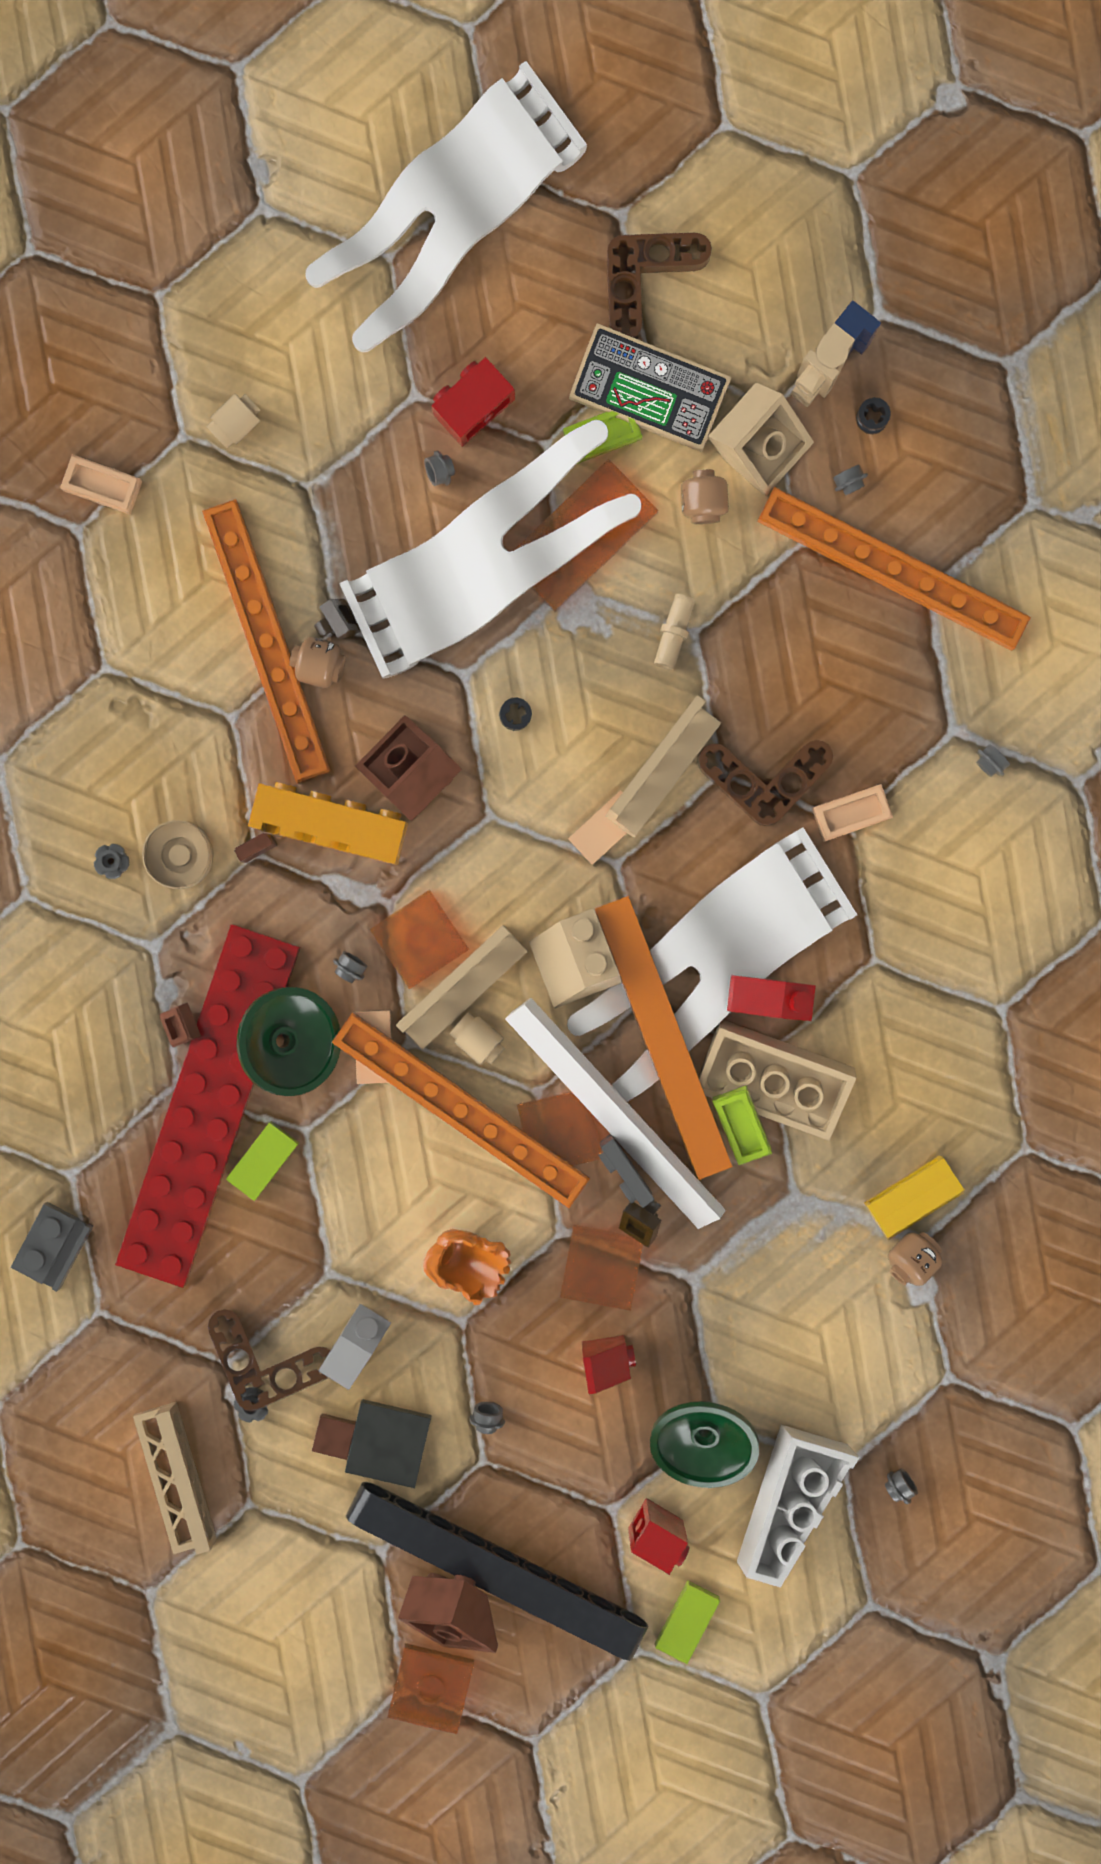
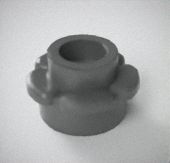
(439, 469)
(850, 480)
(992, 761)
(120, 864)
(349, 967)
(248, 1416)
(487, 1417)
(901, 1486)

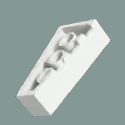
(791, 1500)

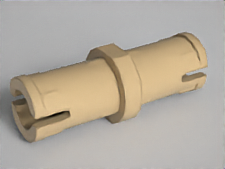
(674, 632)

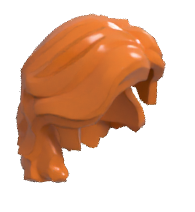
(467, 1264)

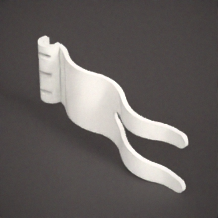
(469, 185)
(465, 572)
(737, 929)

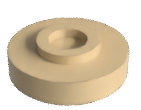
(177, 854)

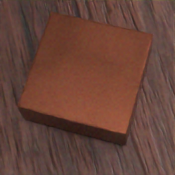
(255, 847)
(179, 1025)
(334, 1436)

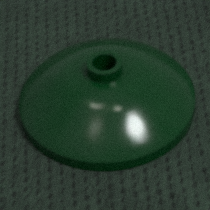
(307, 1049)
(704, 1444)

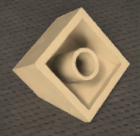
(761, 437)
(575, 959)

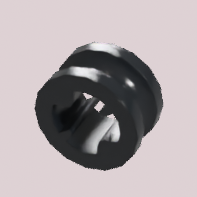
(877, 405)
(525, 719)

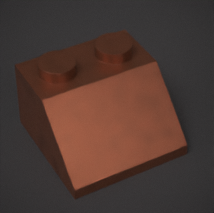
(408, 767)
(450, 1612)

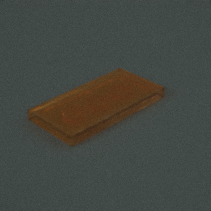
(602, 486)

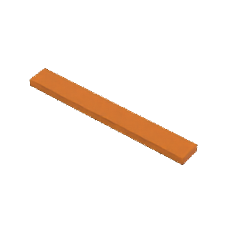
(893, 569)
(266, 641)
(663, 1038)
(461, 1110)

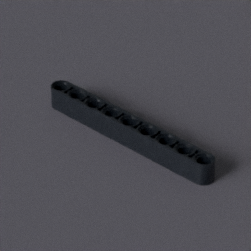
(497, 1570)

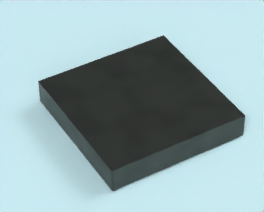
(388, 1443)

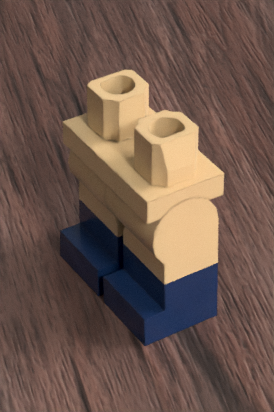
(821, 368)

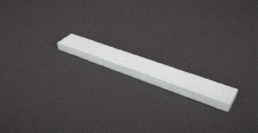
(615, 1114)

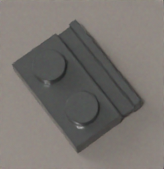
(633, 1184)
(51, 1246)

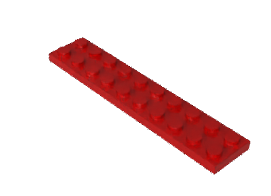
(202, 1113)

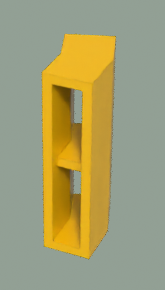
(914, 1197)

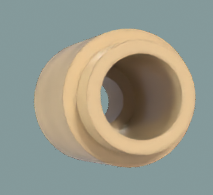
(234, 420)
(478, 1039)

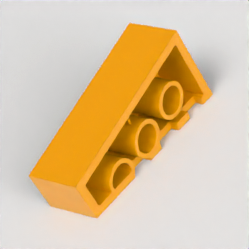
(328, 824)

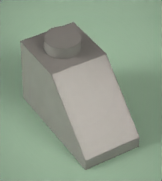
(354, 1346)

